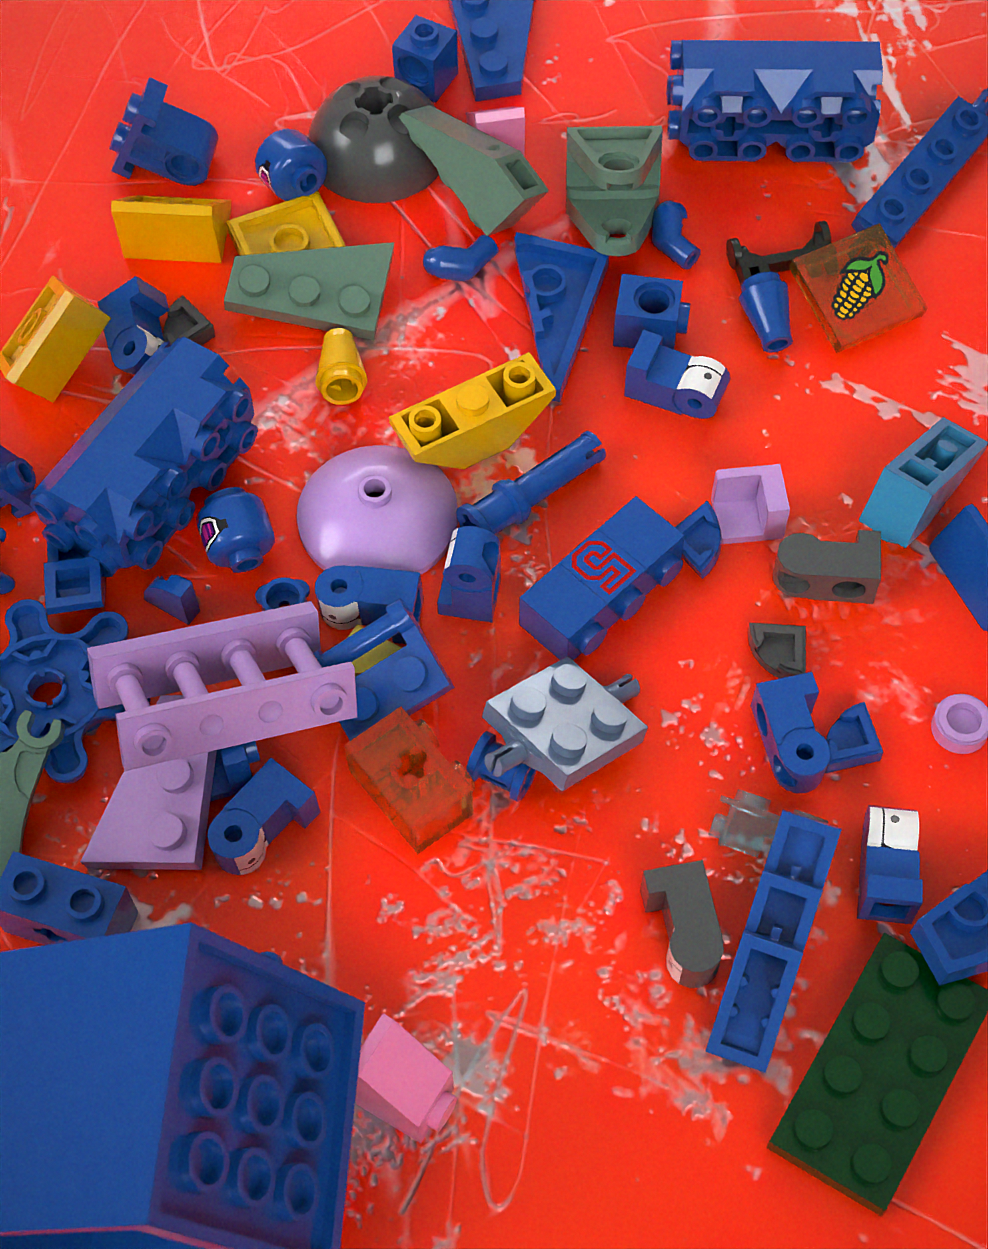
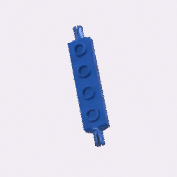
(927, 170)

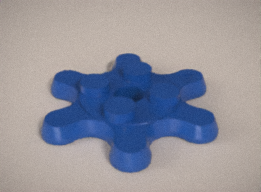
(44, 656)

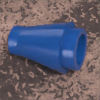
(767, 308)

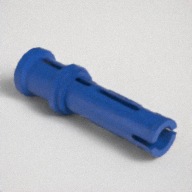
(512, 500)

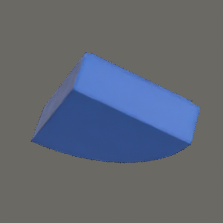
(701, 539)
(174, 597)
(853, 740)

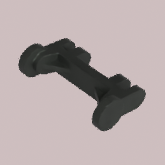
(749, 264)

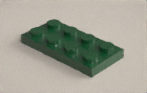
(880, 1075)

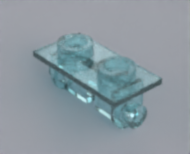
(747, 823)

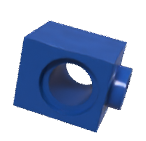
(426, 56)
(649, 306)

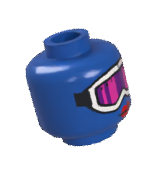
(290, 164)
(235, 529)

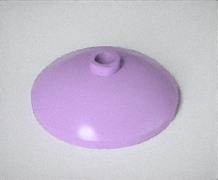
(396, 531)

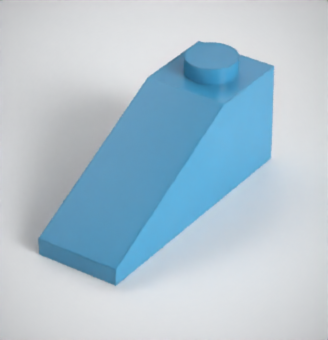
(921, 481)

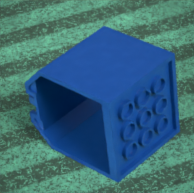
(172, 1096)

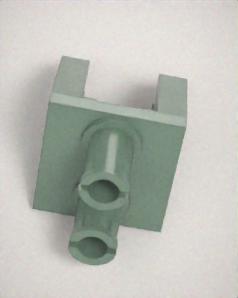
(613, 184)

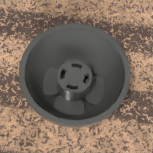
(367, 142)

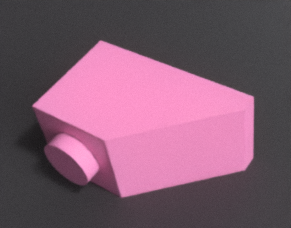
(403, 1081)

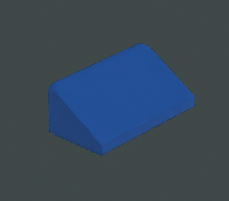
(963, 557)

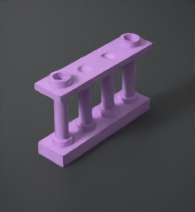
(211, 654)

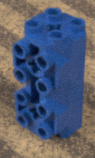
(751, 93)
(135, 466)

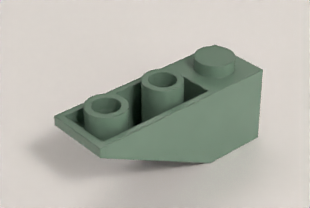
(481, 170)

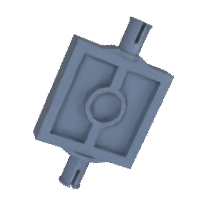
(563, 723)

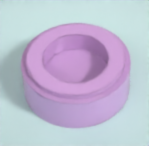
(960, 723)

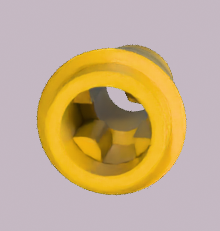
(340, 368)

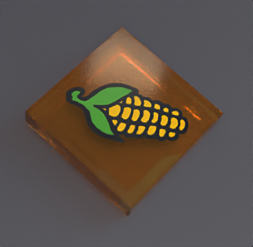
(858, 287)

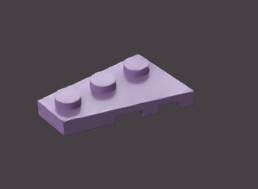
(156, 816)

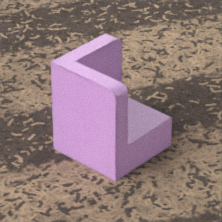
(750, 503)

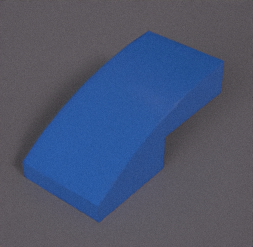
(72, 582)

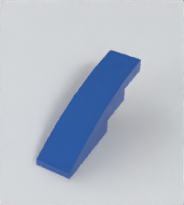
(773, 941)

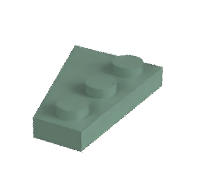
(314, 287)

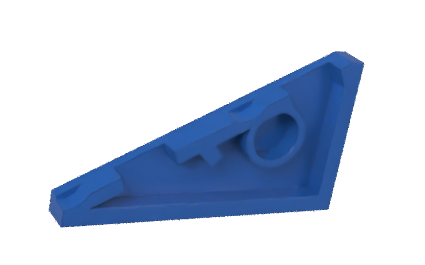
(560, 295)

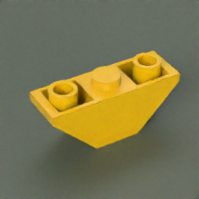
(475, 416)

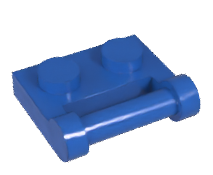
(404, 679)

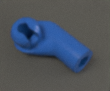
(668, 234)
(460, 263)

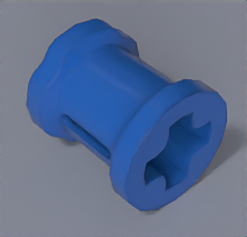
(515, 781)

